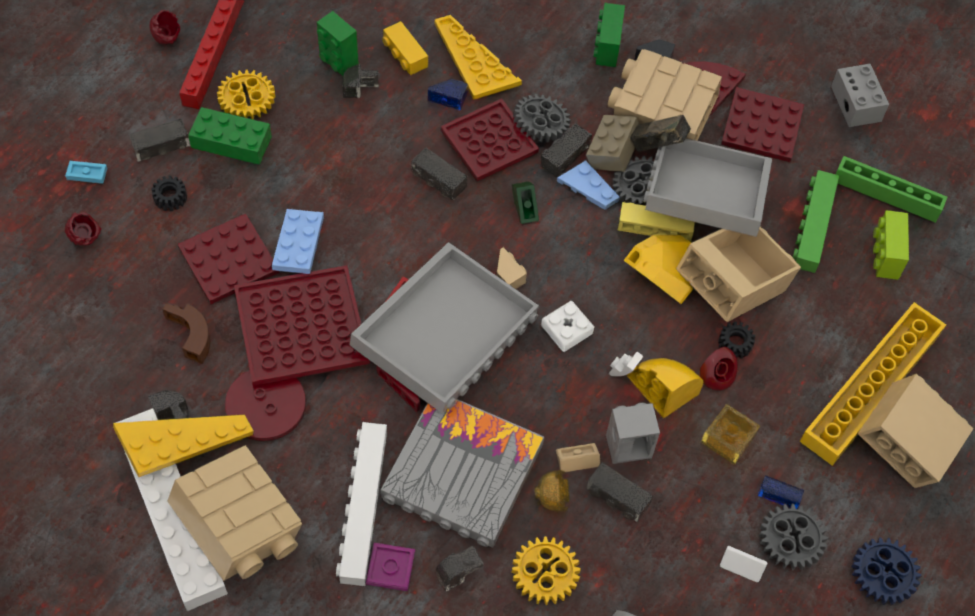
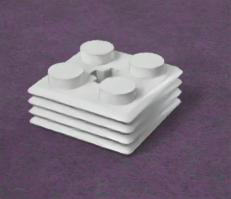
(563, 335)

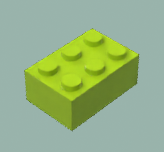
(891, 245)

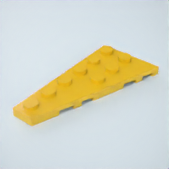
(474, 61)
(168, 442)

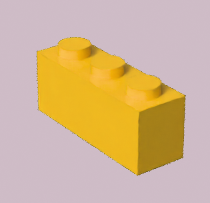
(405, 48)

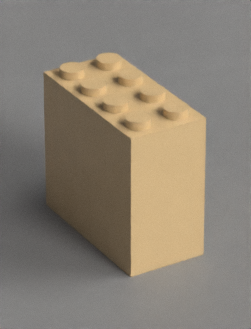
(916, 431)

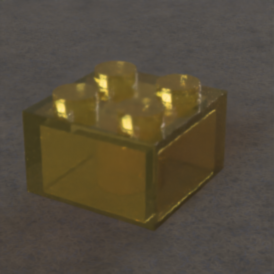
(730, 434)

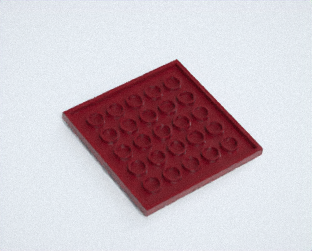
(299, 324)

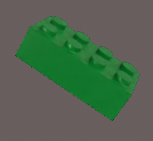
(230, 135)

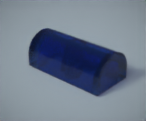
(780, 492)

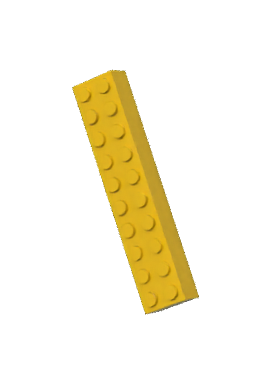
(857, 399)

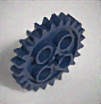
(876, 584)

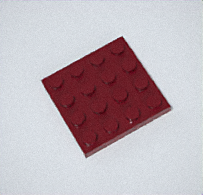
(762, 124)
(489, 140)
(227, 257)

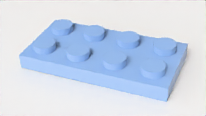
(298, 241)

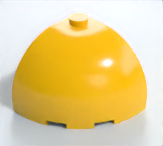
(666, 384)

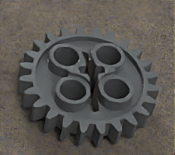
(541, 117)
(634, 181)
(810, 534)

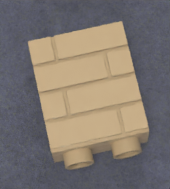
(665, 89)
(737, 270)
(235, 514)

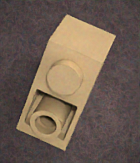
(510, 270)

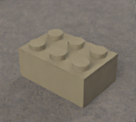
(612, 143)

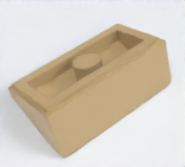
(578, 457)

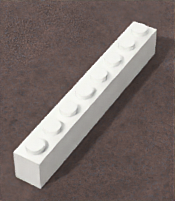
(363, 504)

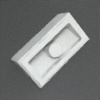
(743, 564)

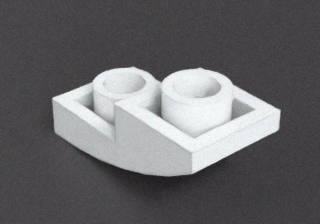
(625, 364)

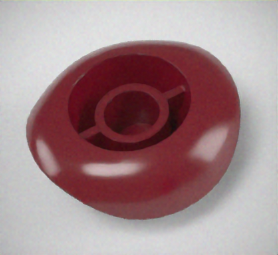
(719, 369)

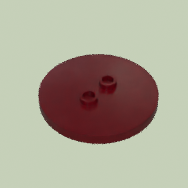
(270, 407)

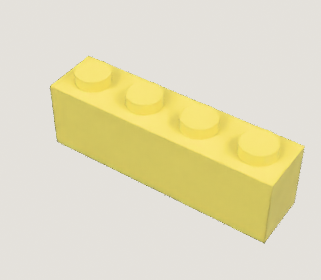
(641, 221)

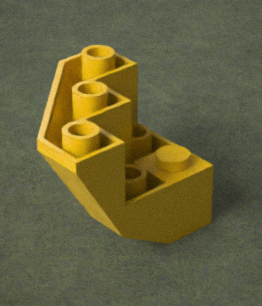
(657, 261)

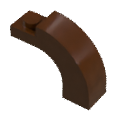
(198, 342)

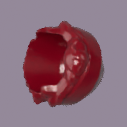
(164, 27)
(82, 229)

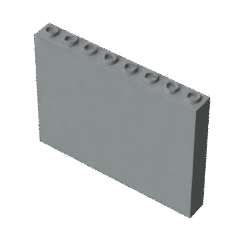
(444, 327)

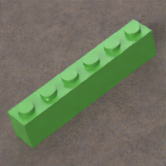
(890, 189)
(816, 220)

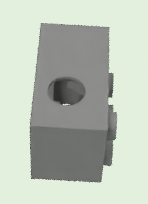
(862, 92)
(632, 433)

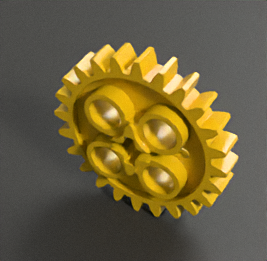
(259, 91)
(560, 582)

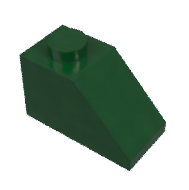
(525, 202)

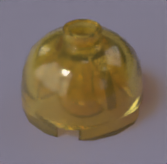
(553, 491)

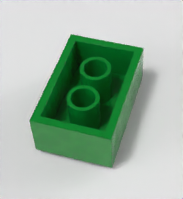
(610, 34)
(337, 42)

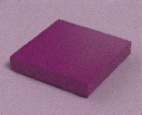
(390, 567)

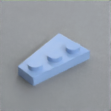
(590, 184)

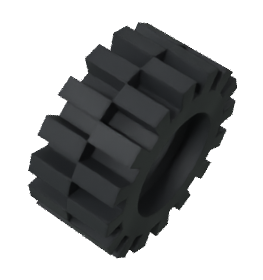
(172, 201)
(737, 330)

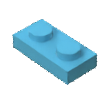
(86, 172)

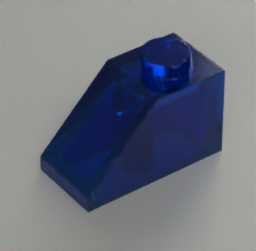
(449, 93)

